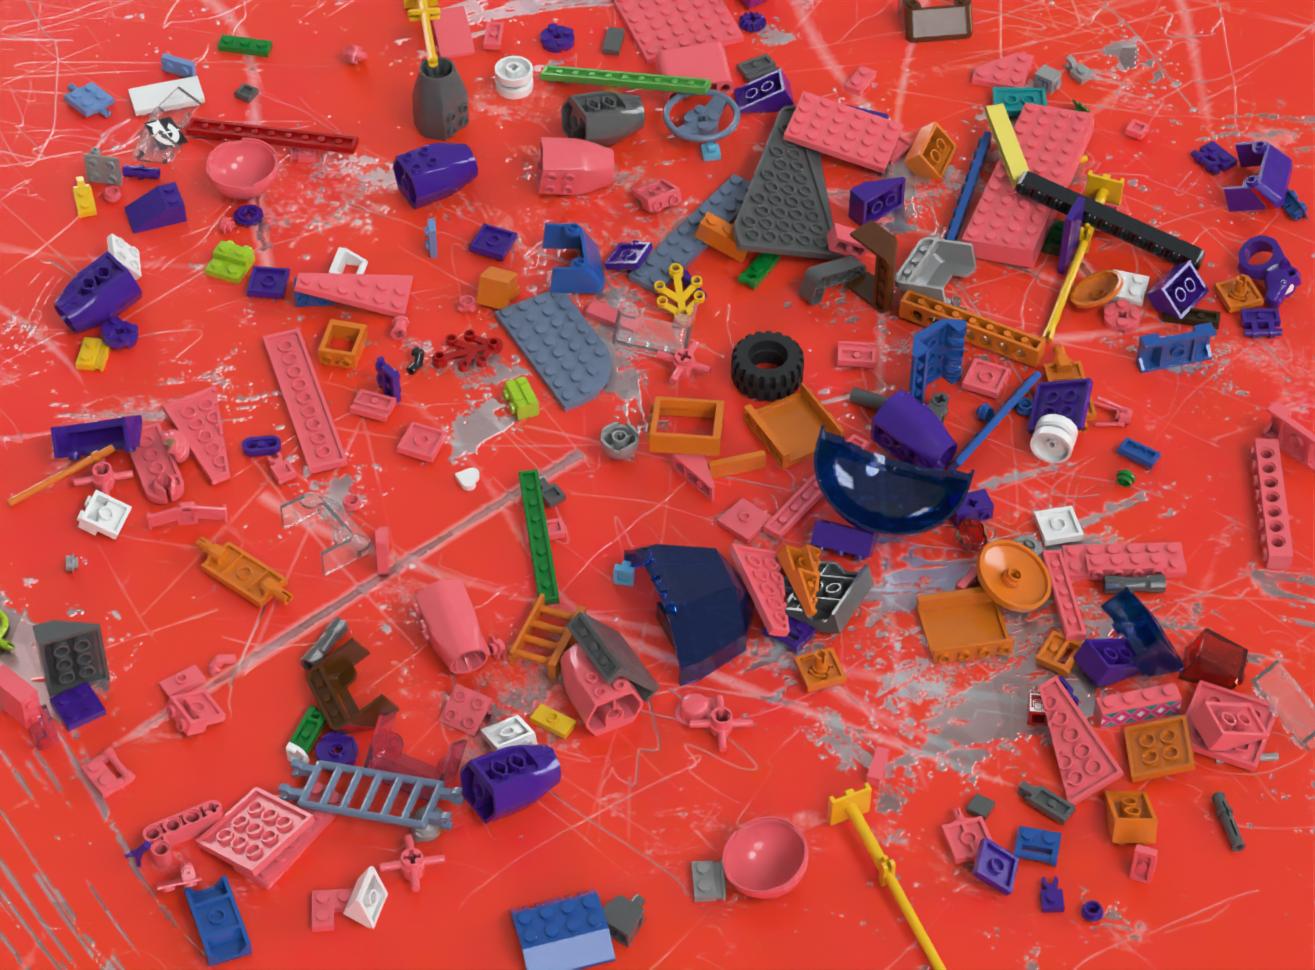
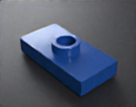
(1138, 453)

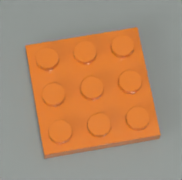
(1159, 748)

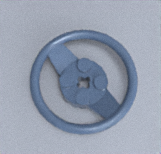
(703, 121)

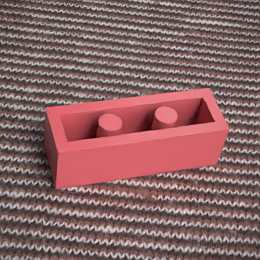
(878, 766)

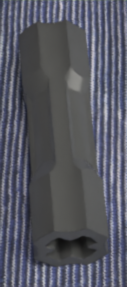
(1149, 583)
(332, 634)

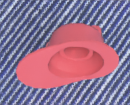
(694, 707)

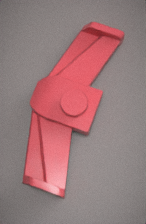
(187, 514)

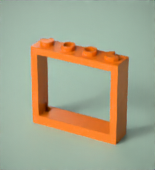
(685, 442)

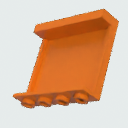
(791, 426)
(962, 625)

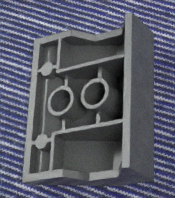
(837, 597)

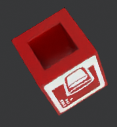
(1035, 710)

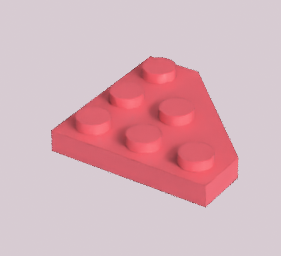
(1004, 72)

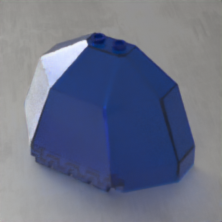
(705, 604)

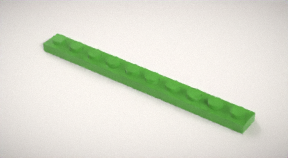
(625, 79)

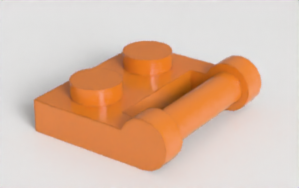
(1053, 652)

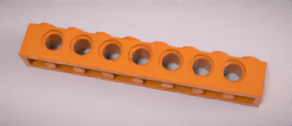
(979, 330)

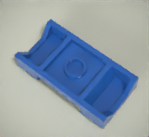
(1175, 350)
(218, 922)

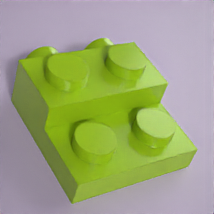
(230, 262)

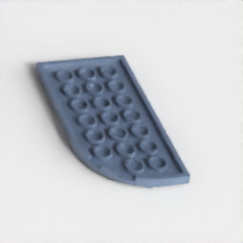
(559, 347)

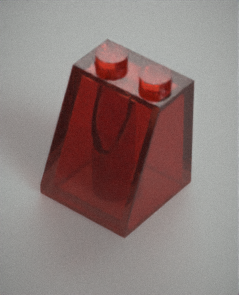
(1214, 660)

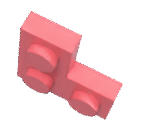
(324, 906)

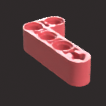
(178, 829)

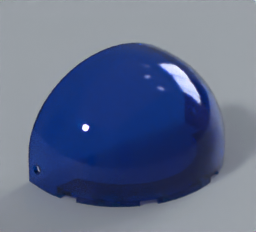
(885, 493)

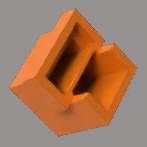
(497, 287)

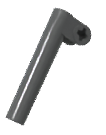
(937, 404)

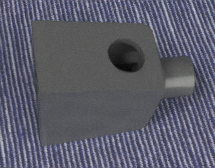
(625, 918)

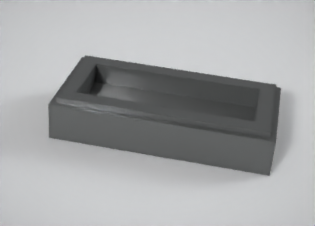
(613, 41)

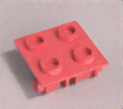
(466, 710)
(188, 878)

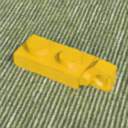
(84, 198)

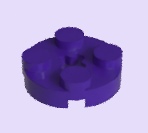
(554, 31)
(127, 333)
(345, 744)

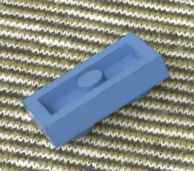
(178, 66)
(430, 232)

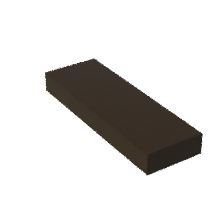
(1194, 317)

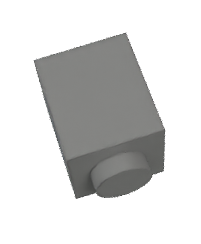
(1047, 78)

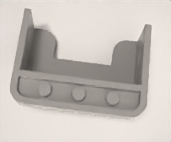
(933, 265)

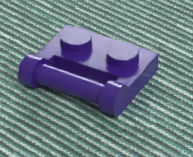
(798, 630)

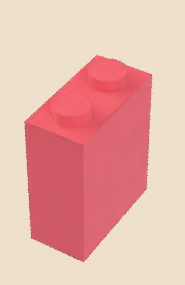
(18, 697)

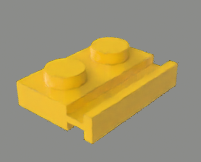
(92, 354)

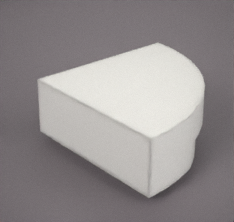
(295, 752)

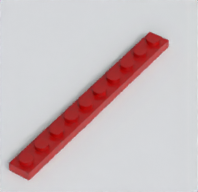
(273, 135)

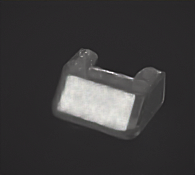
(1288, 703)

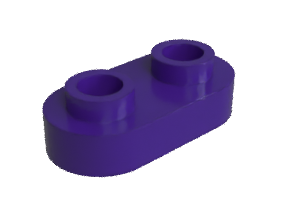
(261, 445)

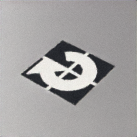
(167, 127)

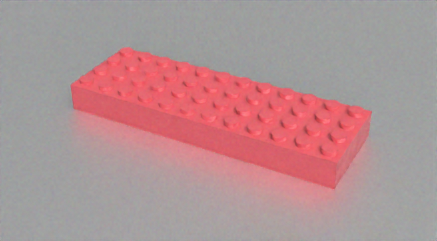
(1009, 224)

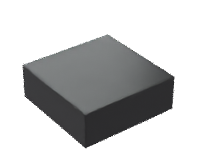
(246, 93)
(980, 806)

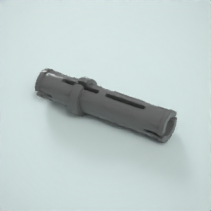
(1225, 814)

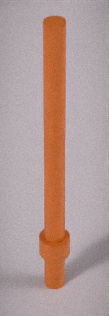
(94, 457)

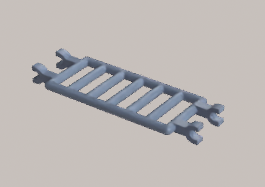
(429, 816)

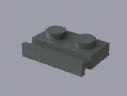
(756, 67)

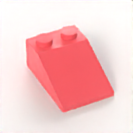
(1228, 725)

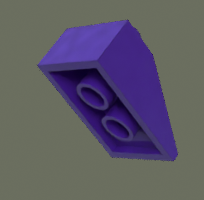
(765, 94)
(876, 199)
(156, 209)
(1106, 660)

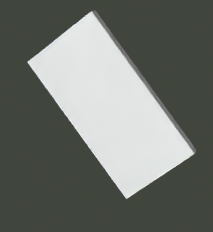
(148, 97)

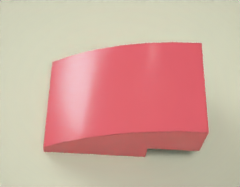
(453, 33)

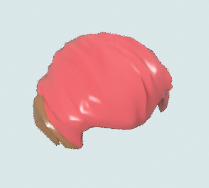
(177, 444)

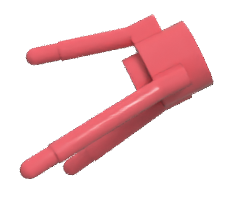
(1123, 414)

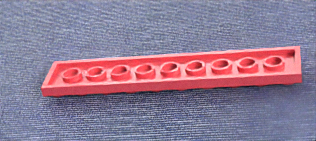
(304, 401)

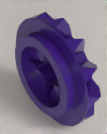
(746, 23)
(242, 212)

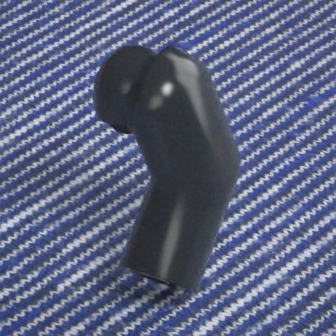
(418, 361)

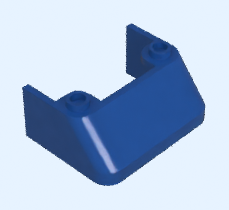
(585, 272)

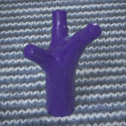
(138, 852)

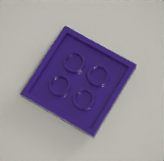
(1063, 398)

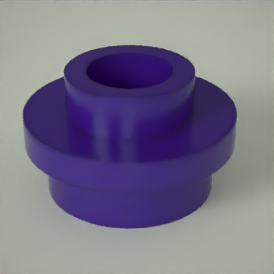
(1092, 906)

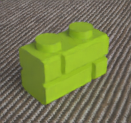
(520, 398)

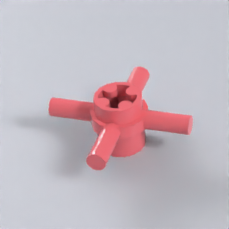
(684, 362)
(103, 477)
(720, 723)
(412, 863)

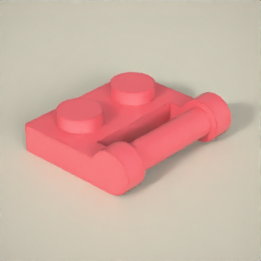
(102, 778)

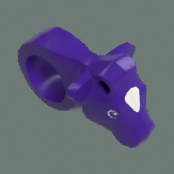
(1277, 273)

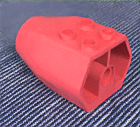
(573, 166)
(451, 625)
(597, 702)

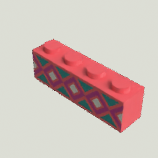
(1137, 705)

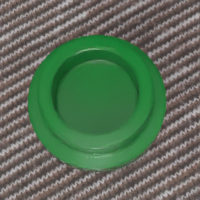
(1125, 478)

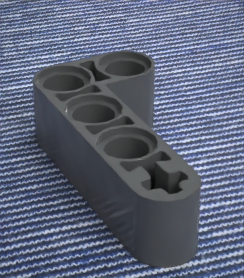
(828, 275)

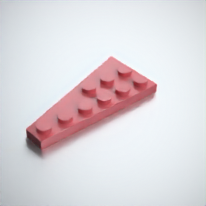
(367, 291)
(201, 422)
(765, 584)
(1080, 753)

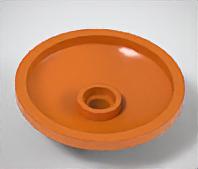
(1096, 289)

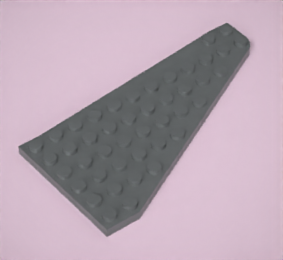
(786, 200)

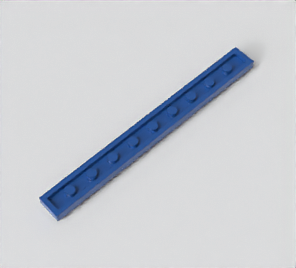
(968, 189)

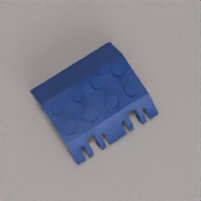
(937, 354)
(564, 933)

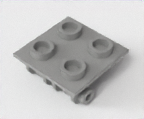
(102, 168)

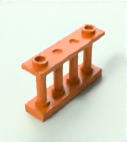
(559, 648)

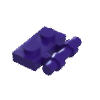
(1214, 158)
(1261, 318)
(388, 379)

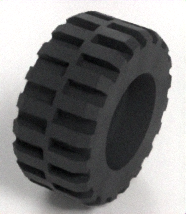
(767, 383)

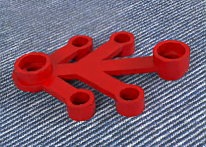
(489, 346)

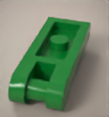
(759, 269)
(309, 729)

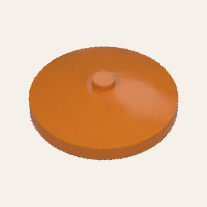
(1013, 576)

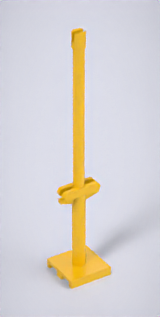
(424, 15)
(1103, 190)
(852, 807)

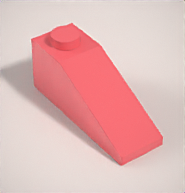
(696, 472)

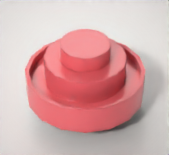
(354, 53)

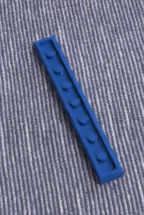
(994, 421)

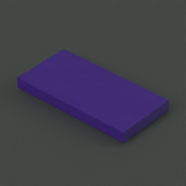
(1071, 234)

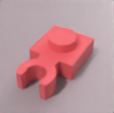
(281, 470)

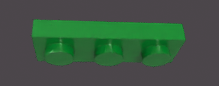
(245, 45)

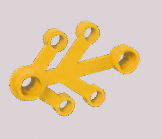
(679, 297)

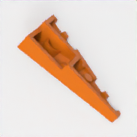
(803, 573)

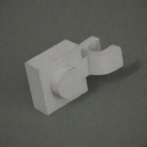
(1078, 72)

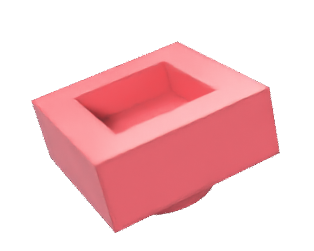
(1137, 129)

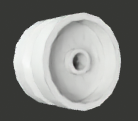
(514, 77)
(1054, 438)

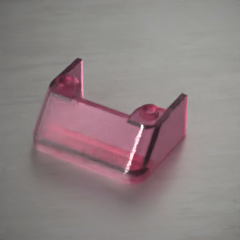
(387, 756)

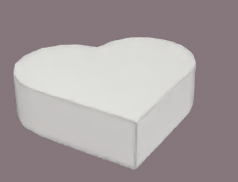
(467, 478)

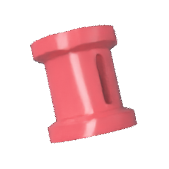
(400, 324)

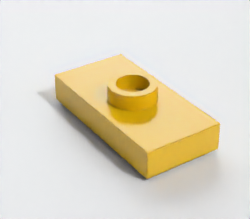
(553, 721)

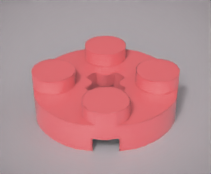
(1121, 308)

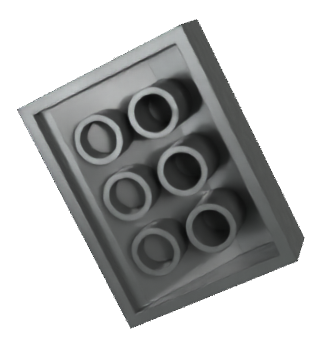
(70, 654)

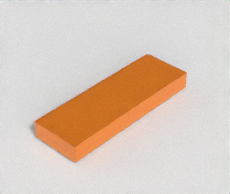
(737, 464)

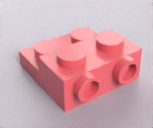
(657, 195)
(194, 711)

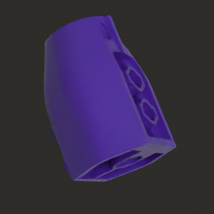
(434, 172)
(97, 294)
(912, 432)
(509, 779)

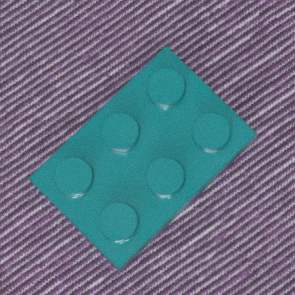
(1016, 97)

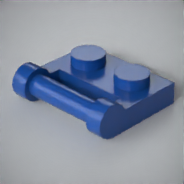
(1038, 841)

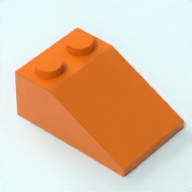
(1130, 817)

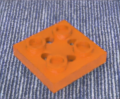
(1237, 290)
(820, 664)

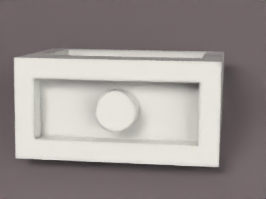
(345, 257)

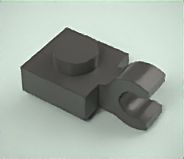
(551, 494)

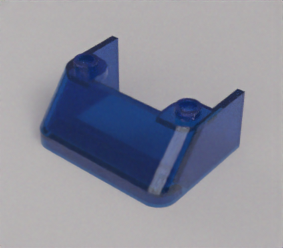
(1144, 633)

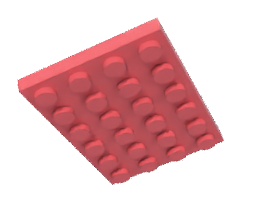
(843, 132)

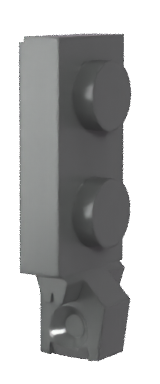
(1047, 802)

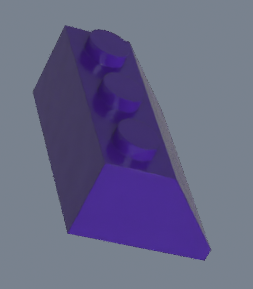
(1179, 288)
(843, 539)

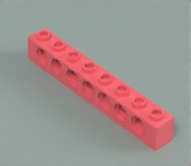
(1271, 504)

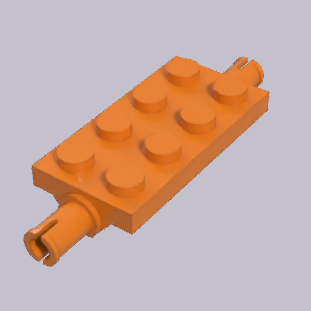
(1066, 369)
(243, 573)

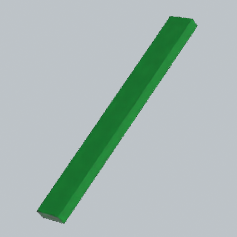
(538, 536)

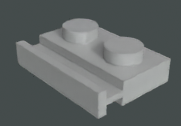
(708, 881)

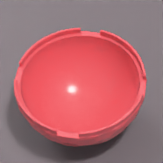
(242, 168)
(766, 857)

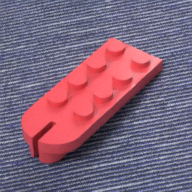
(156, 467)

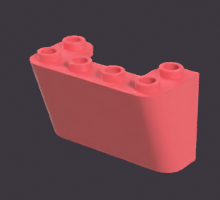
(696, 61)

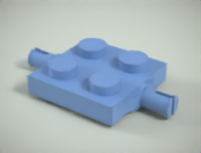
(89, 99)

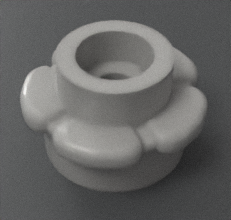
(71, 562)

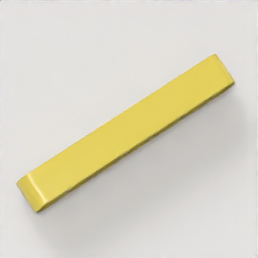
(1006, 142)

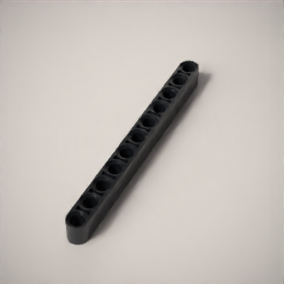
(1110, 220)

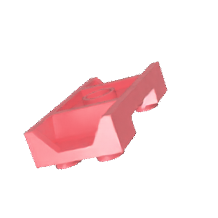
(1292, 436)

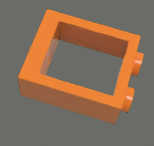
(346, 331)

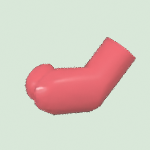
(220, 660)

